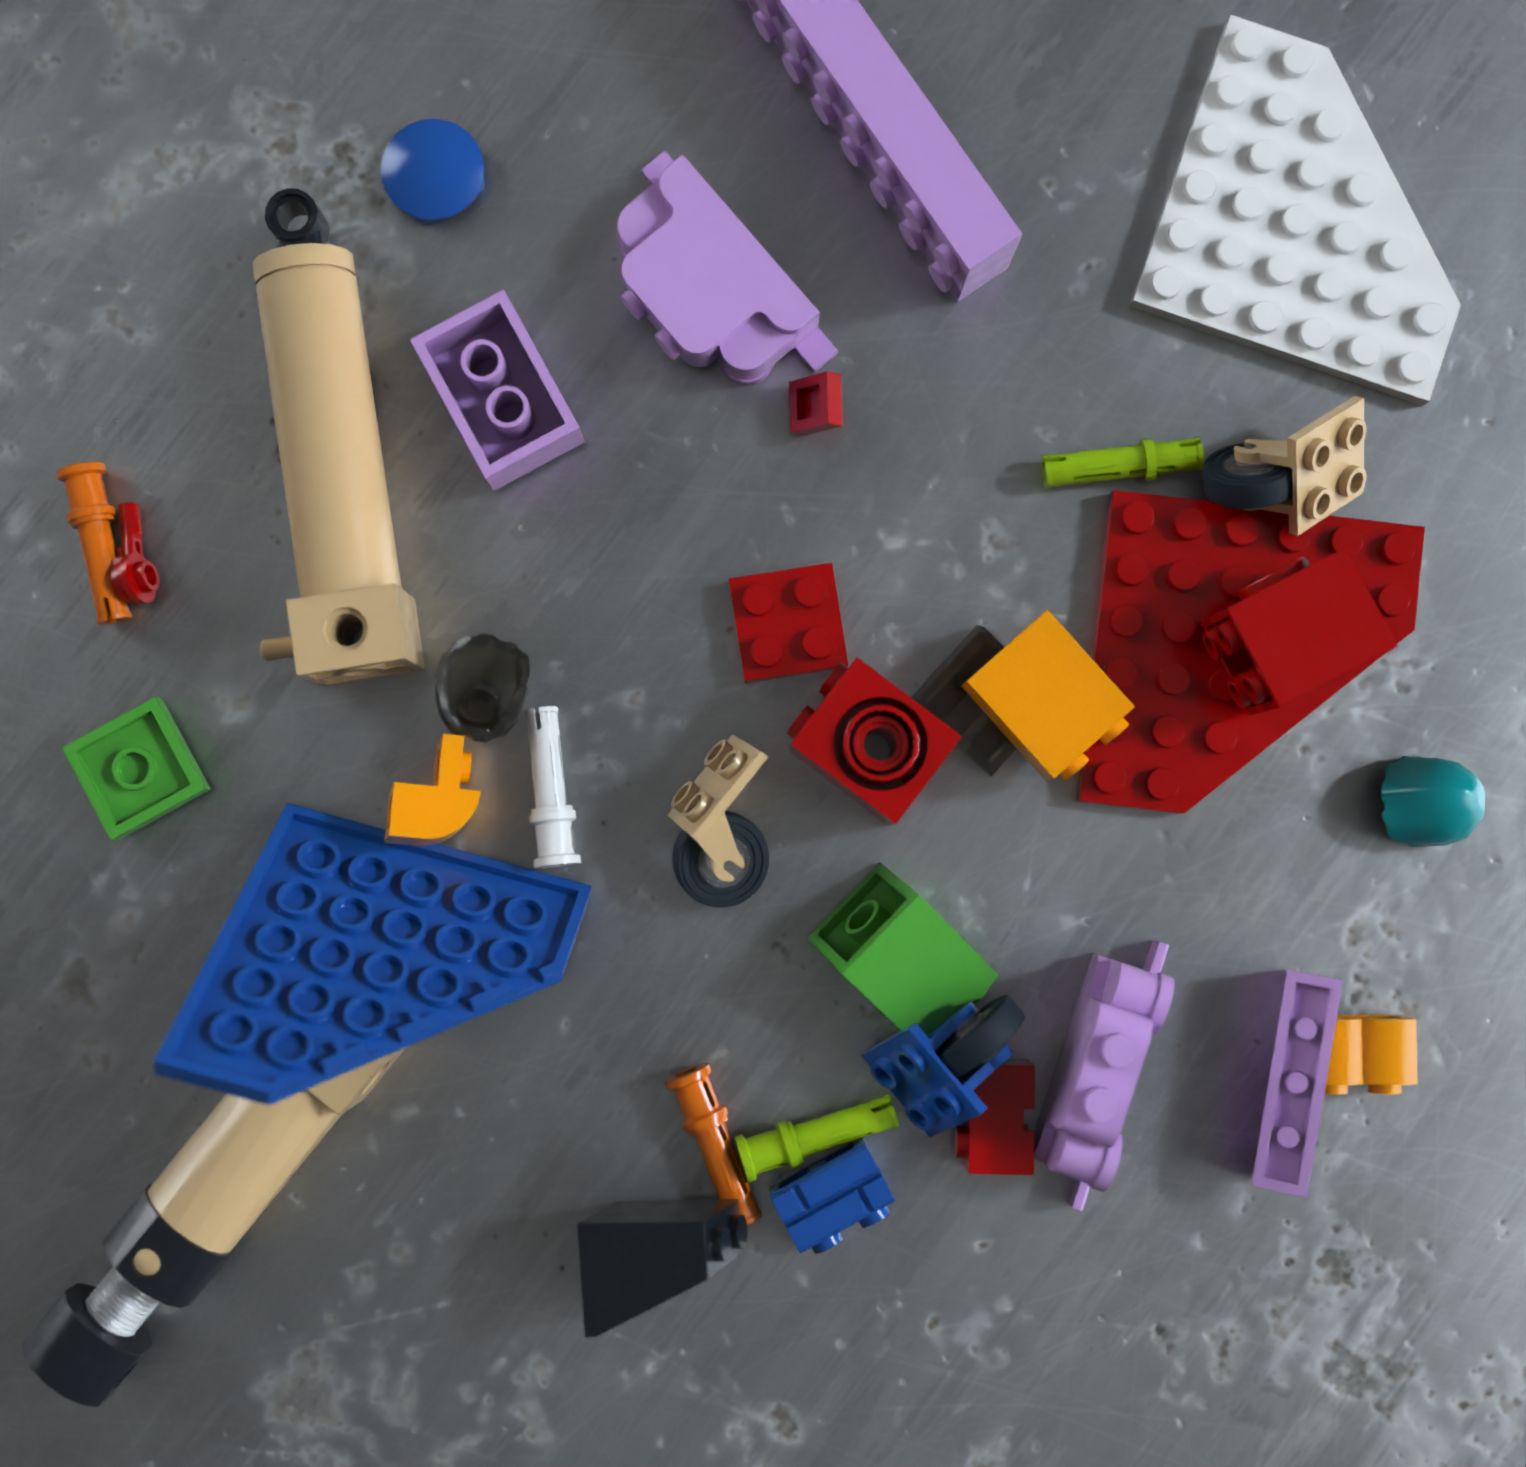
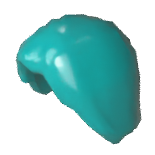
(1431, 801)

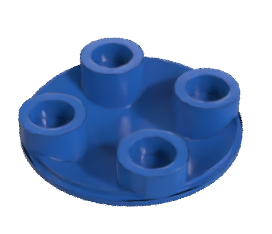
(432, 170)

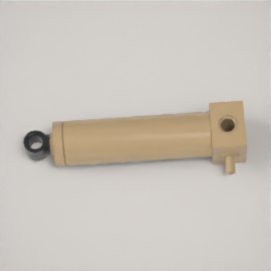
(330, 460)

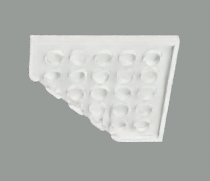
(1296, 227)

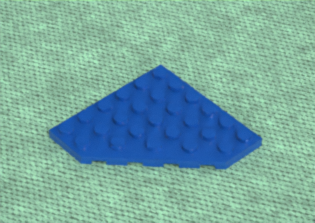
(360, 953)

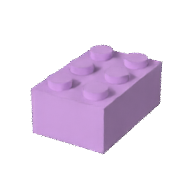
(498, 390)

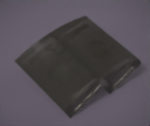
(952, 704)

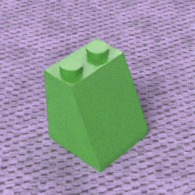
(902, 953)

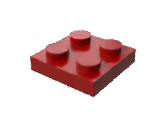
(788, 622)

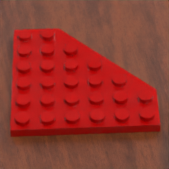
(1164, 574)

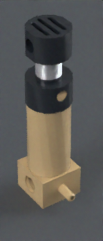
(185, 1231)

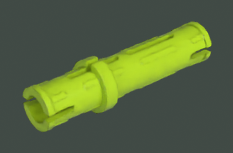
(1132, 461)

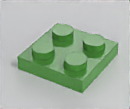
(136, 768)

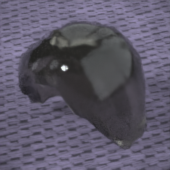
(481, 687)

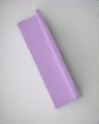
(1297, 1083)

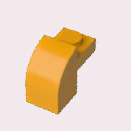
(437, 812)

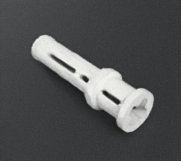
(552, 814)

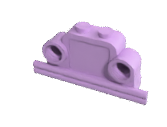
(710, 280)
(1100, 1069)

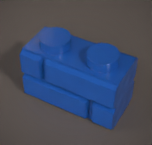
(832, 1197)

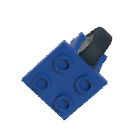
(927, 1081)

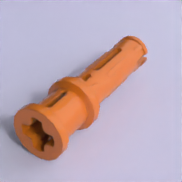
(92, 518)
(706, 1122)

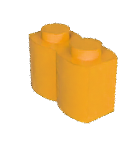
(1373, 1052)

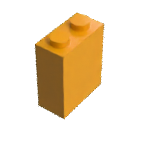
(1049, 698)

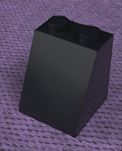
(651, 1252)

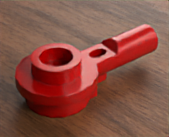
(131, 574)

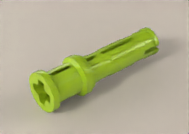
(791, 1143)

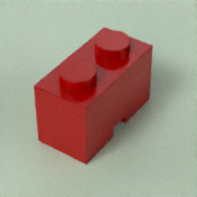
(999, 1138)

